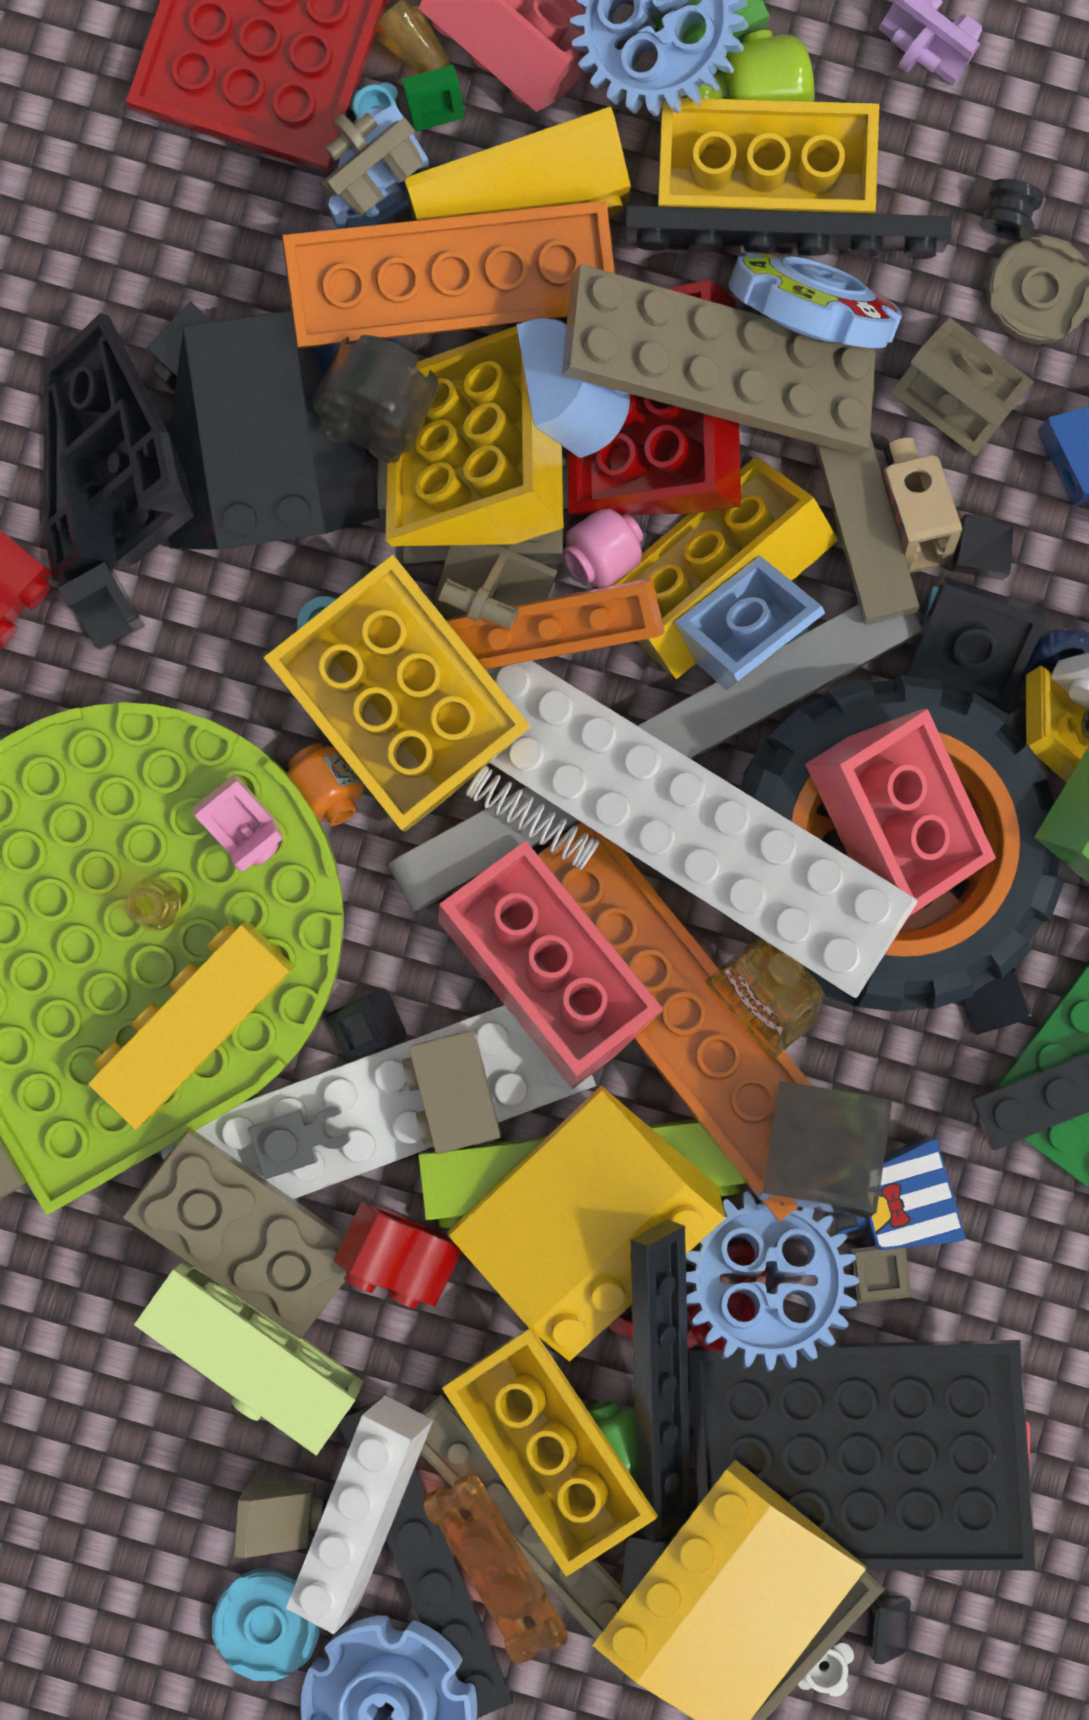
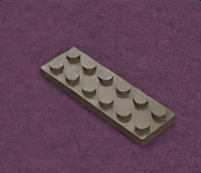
(717, 361)

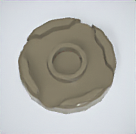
(1039, 290)

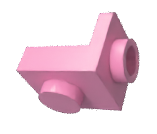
(239, 823)

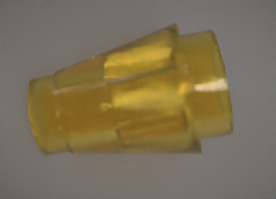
(411, 38)
(165, 904)

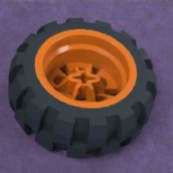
(951, 941)

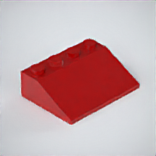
(662, 456)

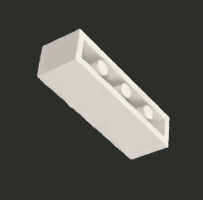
(359, 1514)

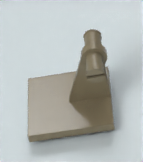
(488, 582)

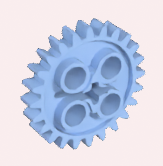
(678, 67)
(770, 1331)

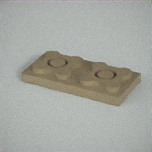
(241, 1232)

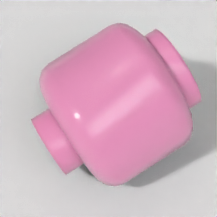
(602, 548)

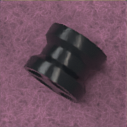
(1012, 209)

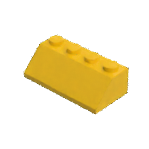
(769, 155)
(544, 169)
(713, 546)
(549, 1451)

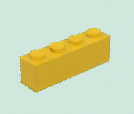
(191, 1024)

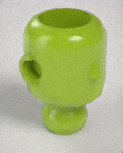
(766, 70)

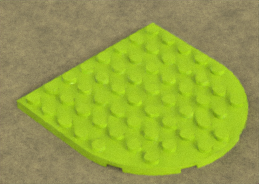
(83, 818)

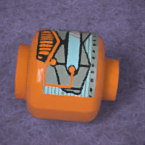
(326, 783)

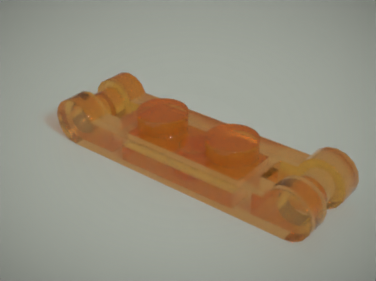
(496, 1568)

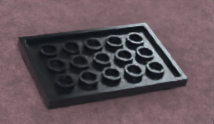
(882, 1446)

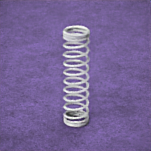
(583, 853)

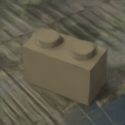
(452, 1091)

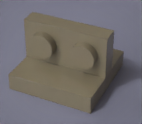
(961, 386)

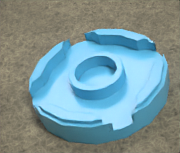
(258, 1631)

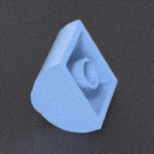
(564, 408)

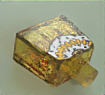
(769, 995)

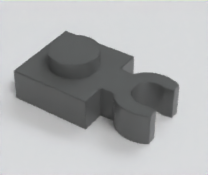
(289, 1142)

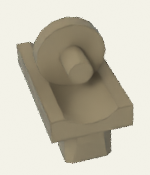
(390, 147)

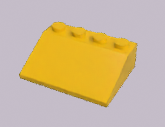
(478, 460)
(397, 693)
(565, 1218)
(730, 1602)

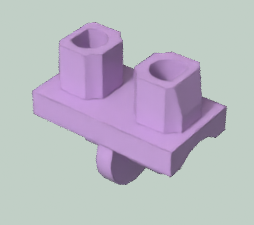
(931, 37)

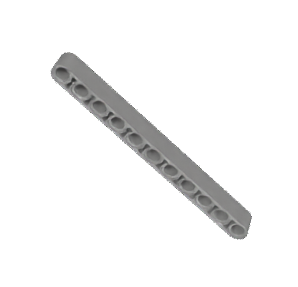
(688, 727)

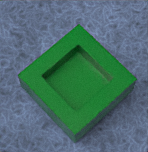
(433, 98)

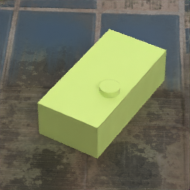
(250, 1357)

